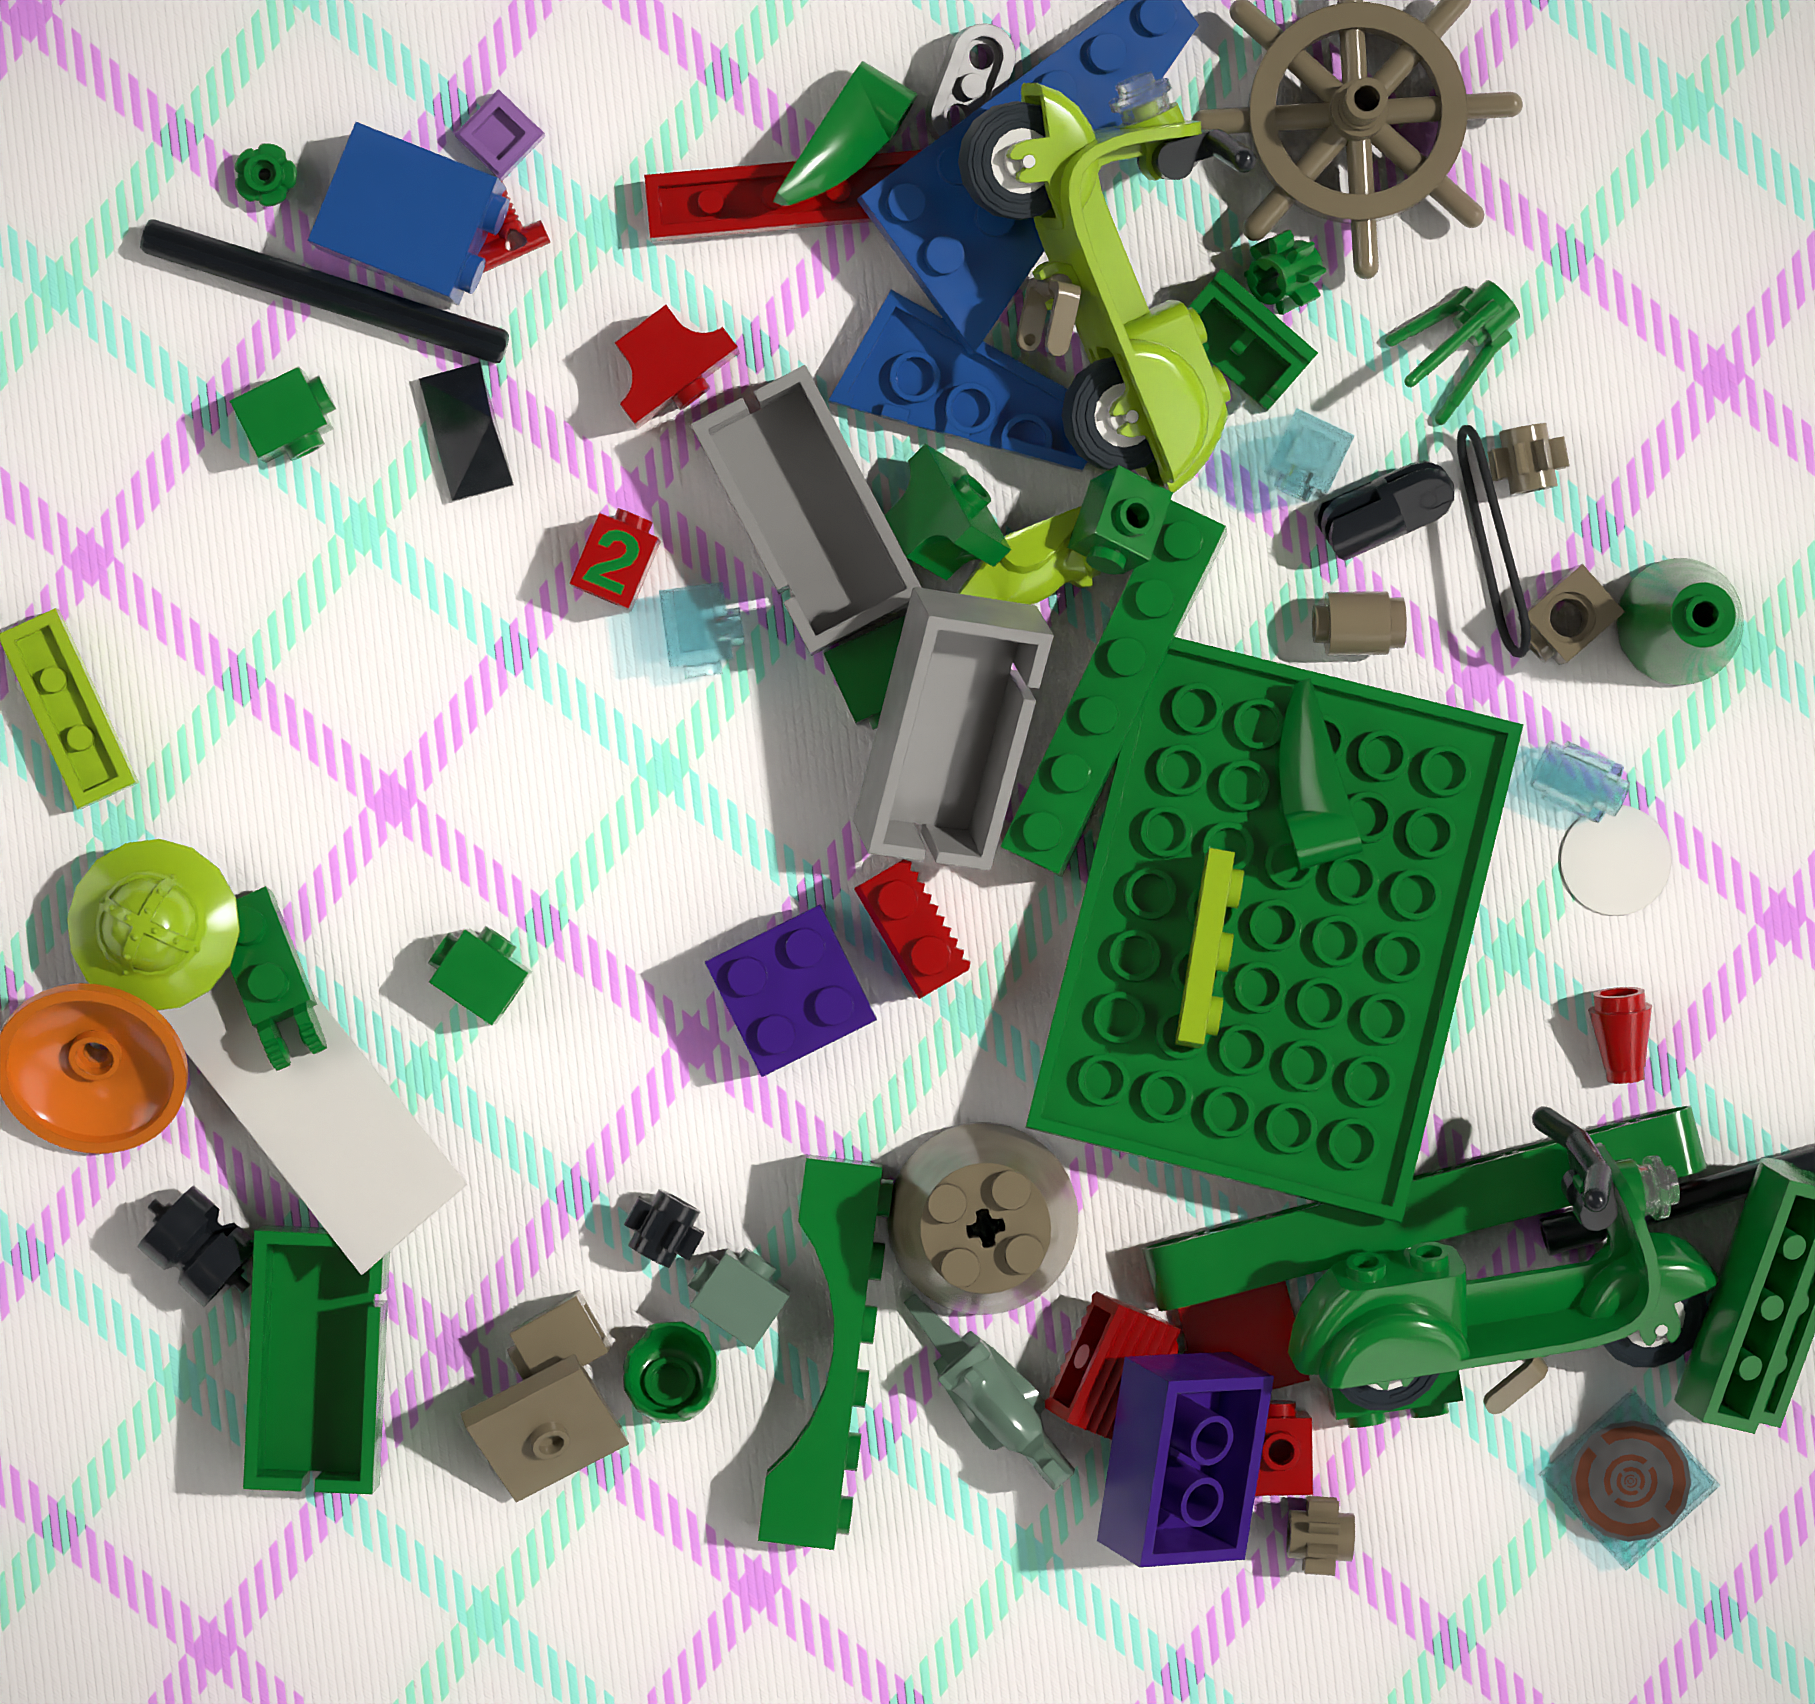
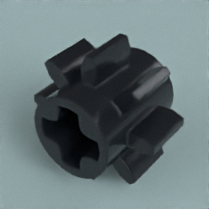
(664, 1228)

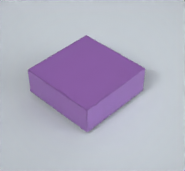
(500, 135)

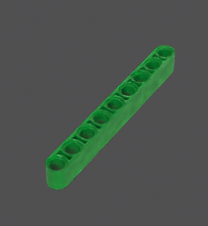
(1437, 1208)

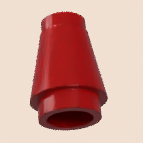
(1622, 1032)

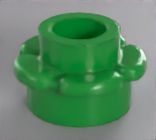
(274, 189)

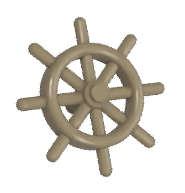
(1357, 117)

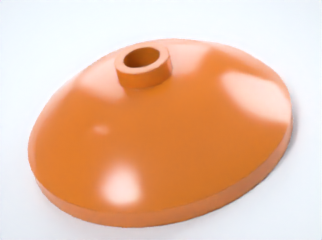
(87, 1094)

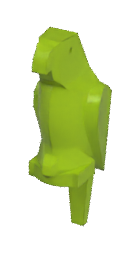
(1035, 565)

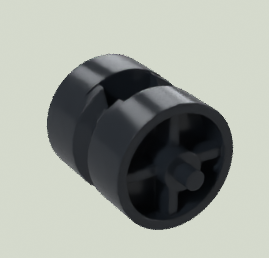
(198, 1245)

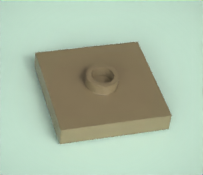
(544, 1428)

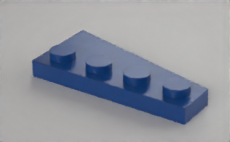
(924, 377)

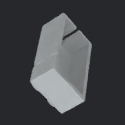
(808, 510)
(952, 728)

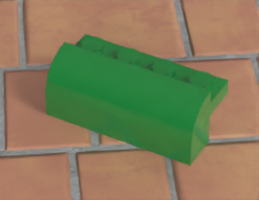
(1759, 1309)

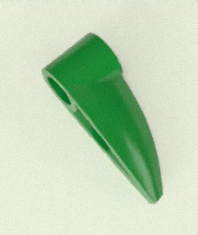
(849, 135)
(1312, 785)

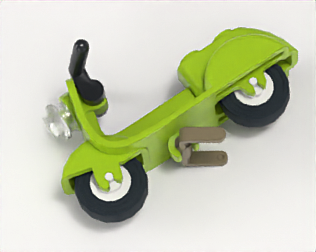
(1148, 384)

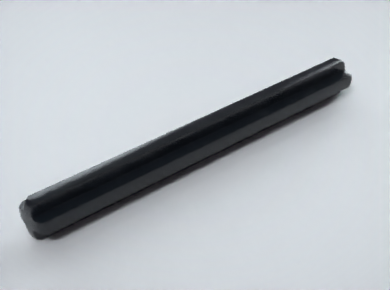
(324, 291)

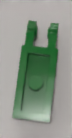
(272, 978)

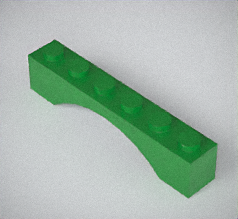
(1113, 690)
(806, 1482)

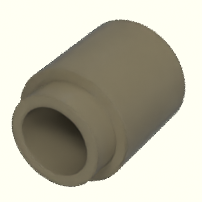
(1360, 623)

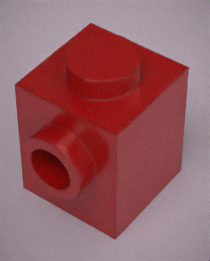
(1286, 1452)

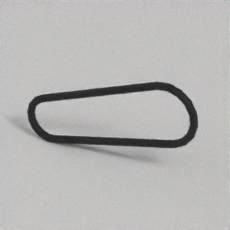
(1503, 541)

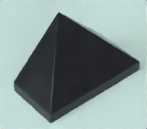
(466, 432)

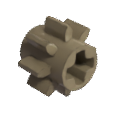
(1528, 458)
(1320, 1535)

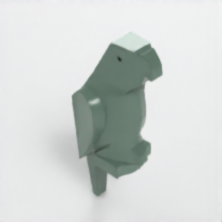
(992, 1395)

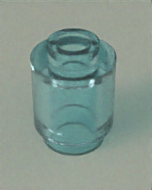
(1580, 781)

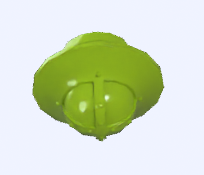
(154, 923)

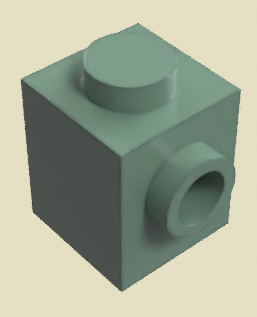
(738, 1294)

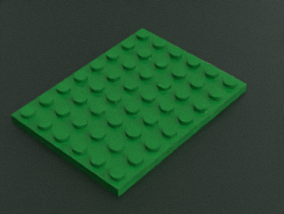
(1333, 968)

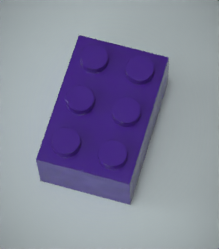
(1184, 1458)

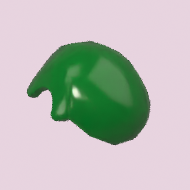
(671, 1372)

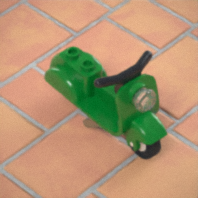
(1404, 1316)

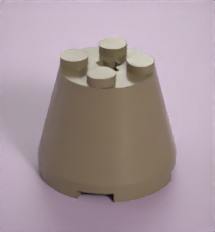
(971, 1171)

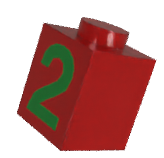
(616, 558)

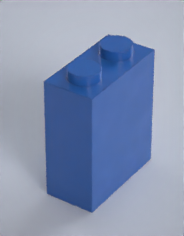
(409, 214)

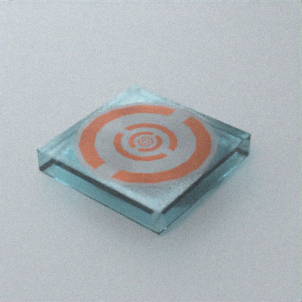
(1629, 1479)

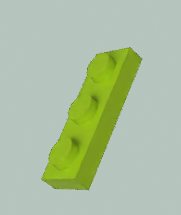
(68, 708)
(1209, 949)

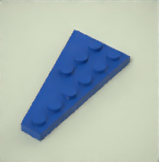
(957, 249)

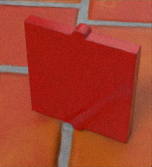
(1249, 1325)

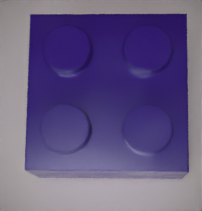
(791, 990)

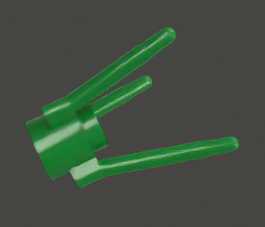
(1481, 317)

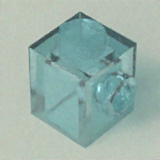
(1307, 456)
(700, 629)

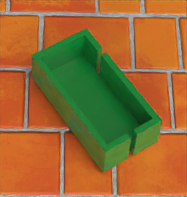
(314, 1365)

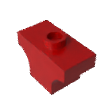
(670, 364)

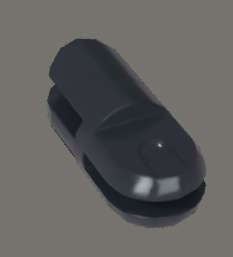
(1385, 508)

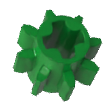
(1285, 272)

